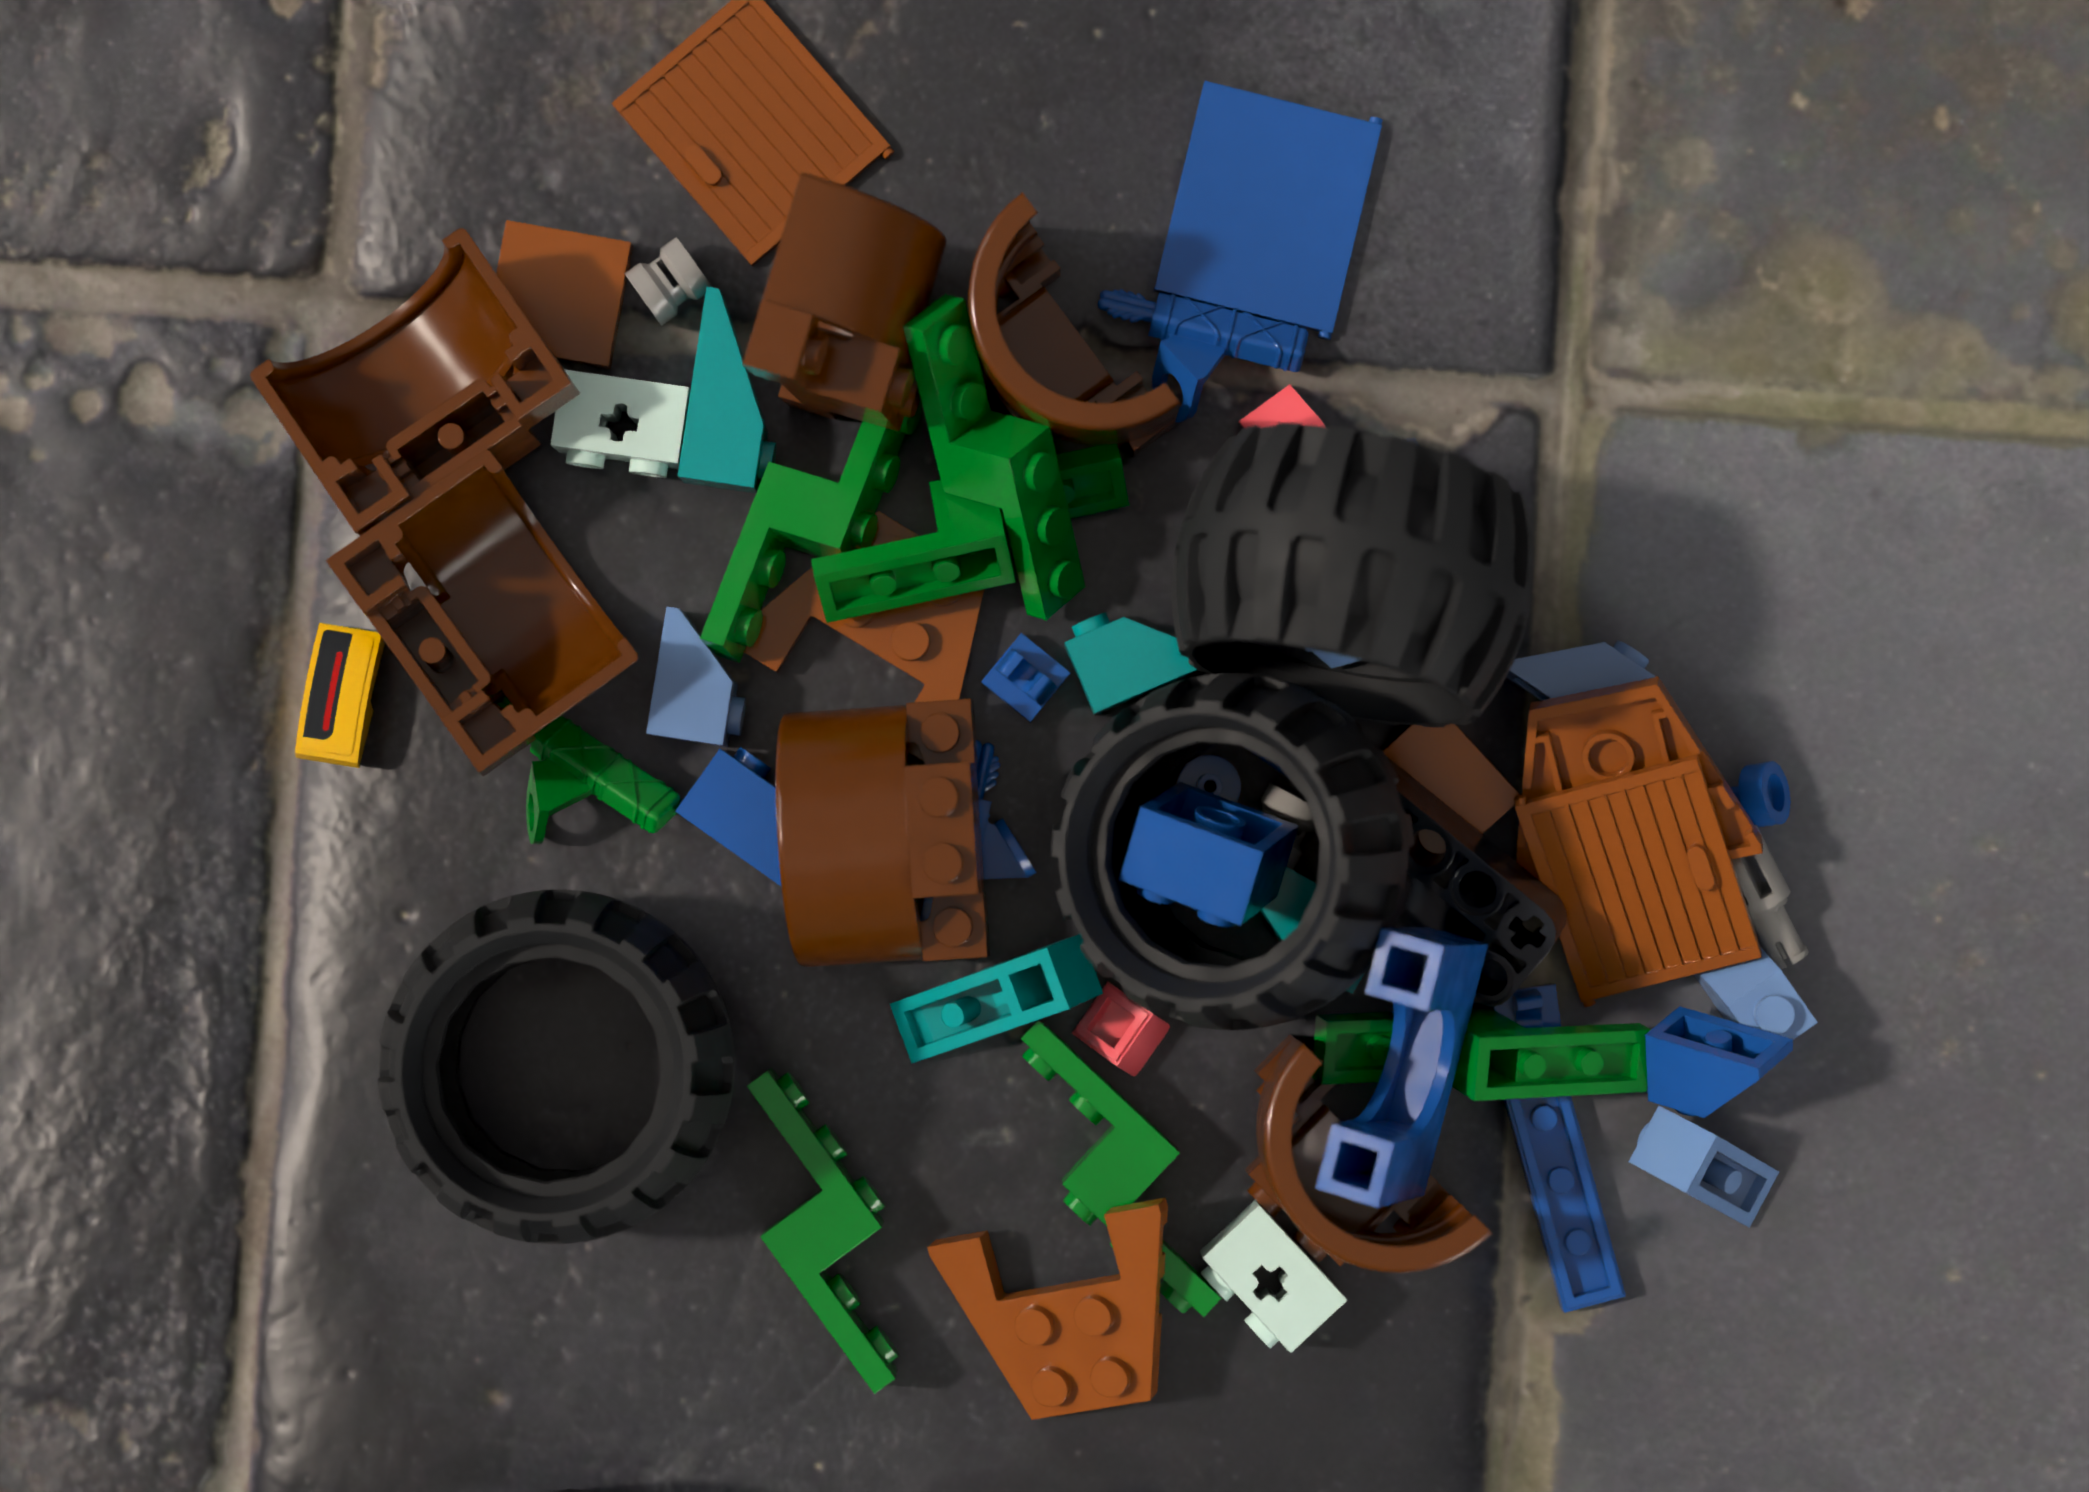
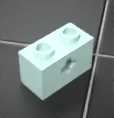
(655, 407)
(1306, 1293)

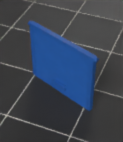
(1268, 207)

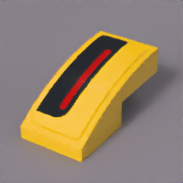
(338, 695)

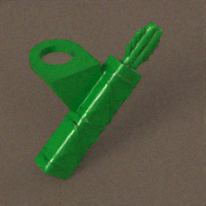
(583, 766)

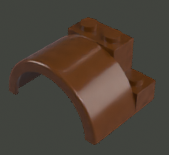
(839, 303)
(1036, 356)
(420, 390)
(493, 615)
(874, 834)
(1286, 1172)

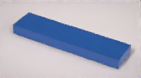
(1565, 1201)

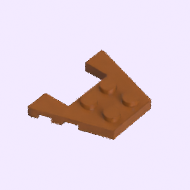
(920, 639)
(1615, 733)
(1076, 1340)

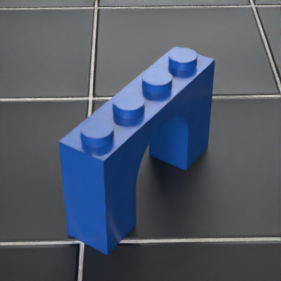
(1393, 1142)

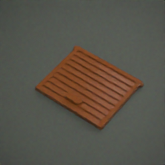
(743, 118)
(1639, 878)

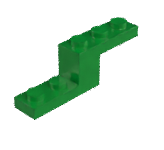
(994, 456)
(803, 515)
(966, 551)
(1496, 1056)
(1119, 1162)
(826, 1228)

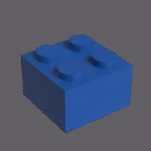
(1208, 854)

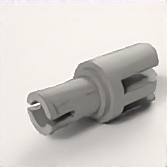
(1766, 907)

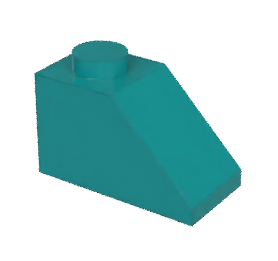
(1122, 660)

